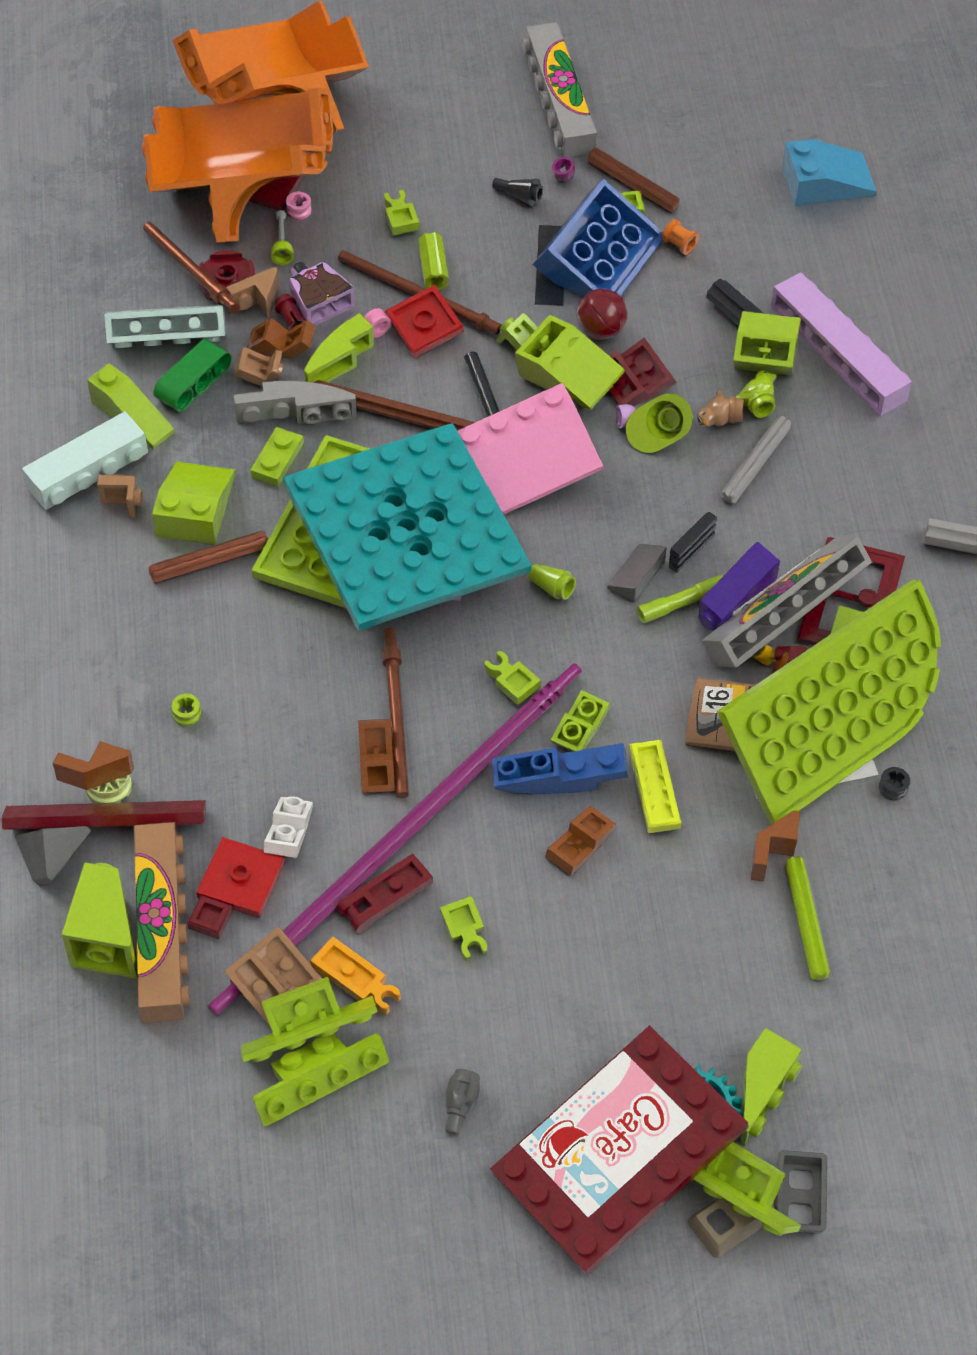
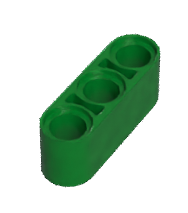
(192, 375)

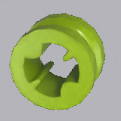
(183, 700)

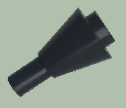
(526, 190)

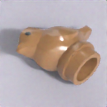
(721, 411)

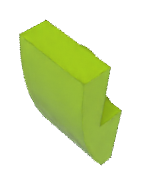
(581, 722)

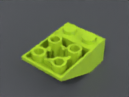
(565, 355)

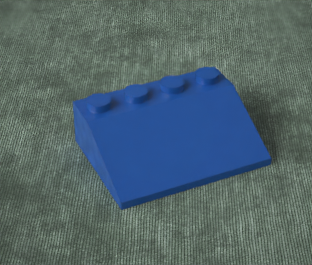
(599, 244)

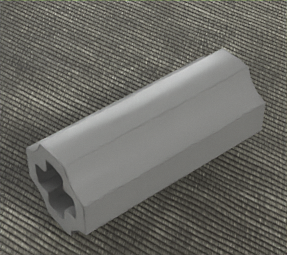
(951, 536)

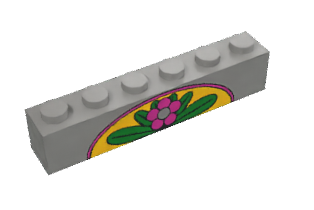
(559, 90)
(786, 601)

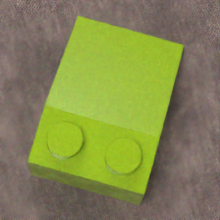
(192, 502)

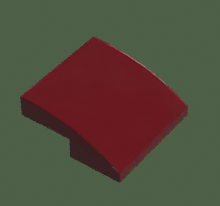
(643, 375)

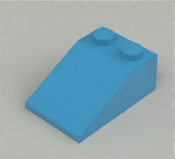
(825, 172)

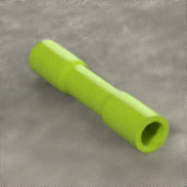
(664, 605)

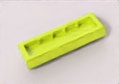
(654, 786)

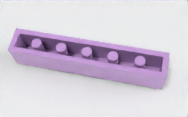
(842, 344)

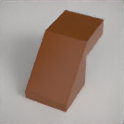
(272, 336)
(376, 755)
(104, 766)
(776, 839)

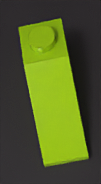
(117, 393)

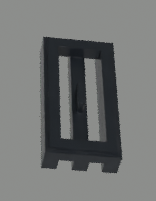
(692, 542)

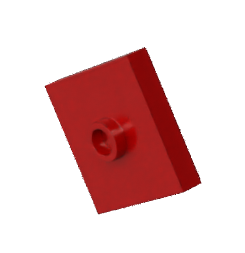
(424, 321)
(241, 876)

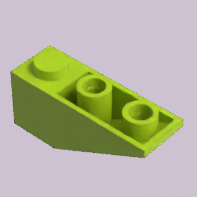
(766, 1071)

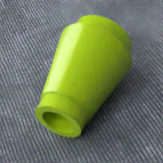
(554, 581)

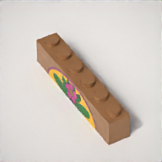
(159, 923)

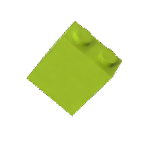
(98, 924)

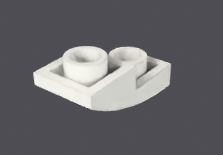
(288, 827)

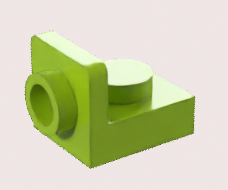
(517, 330)

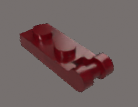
(385, 893)

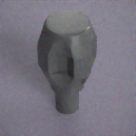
(461, 1097)

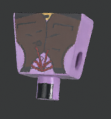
(320, 292)

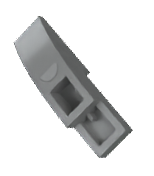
(305, 400)

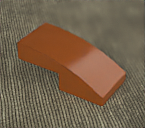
(581, 840)

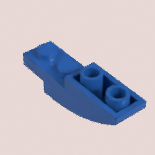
(556, 773)

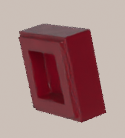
(210, 917)

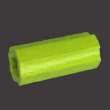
(433, 260)

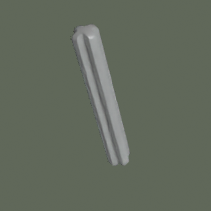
(756, 460)

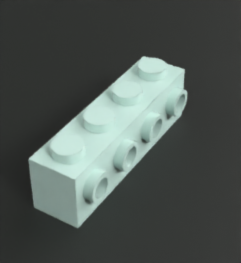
(164, 324)
(83, 459)

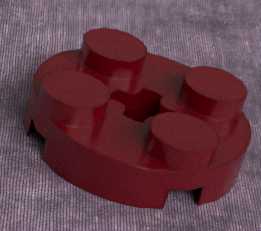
(226, 262)

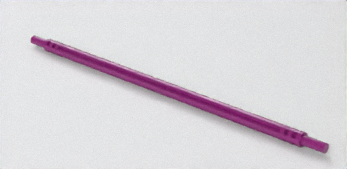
(416, 819)

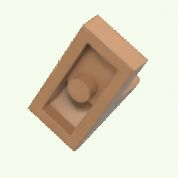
(257, 289)

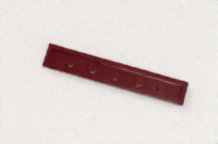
(103, 814)

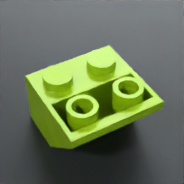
(766, 343)

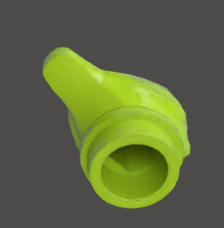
(759, 394)

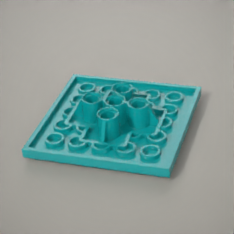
(406, 526)

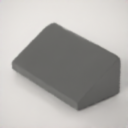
(638, 571)

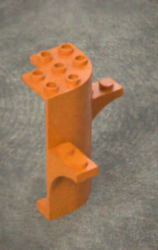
(273, 58)
(238, 149)

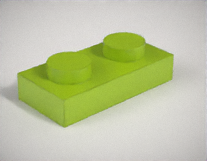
(277, 456)

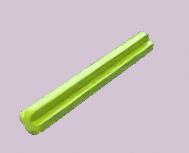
(807, 918)

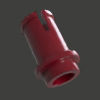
(287, 308)

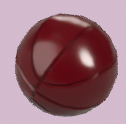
(602, 314)

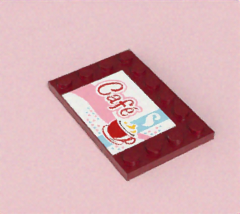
(619, 1149)

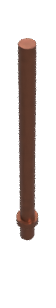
(481, 320)

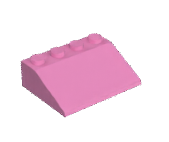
(532, 448)

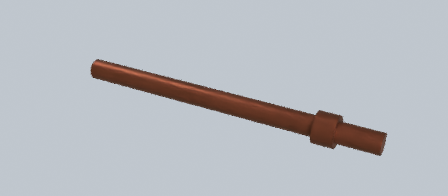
(218, 292)
(392, 660)

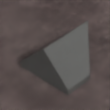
(49, 850)

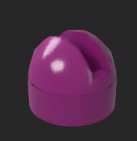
(568, 165)

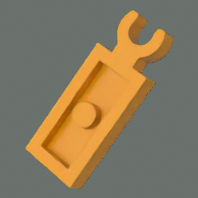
(354, 974)

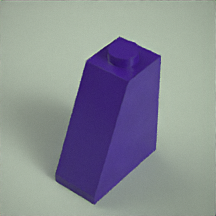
(741, 583)

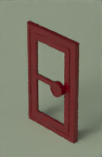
(810, 631)

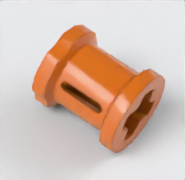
(683, 243)

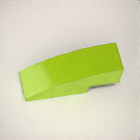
(340, 350)

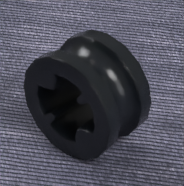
(895, 774)

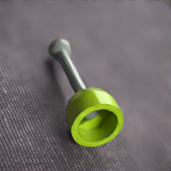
(282, 246)

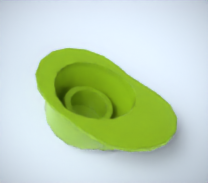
(659, 423)

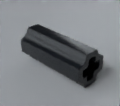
(730, 300)

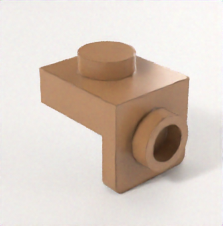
(258, 367)
(120, 490)

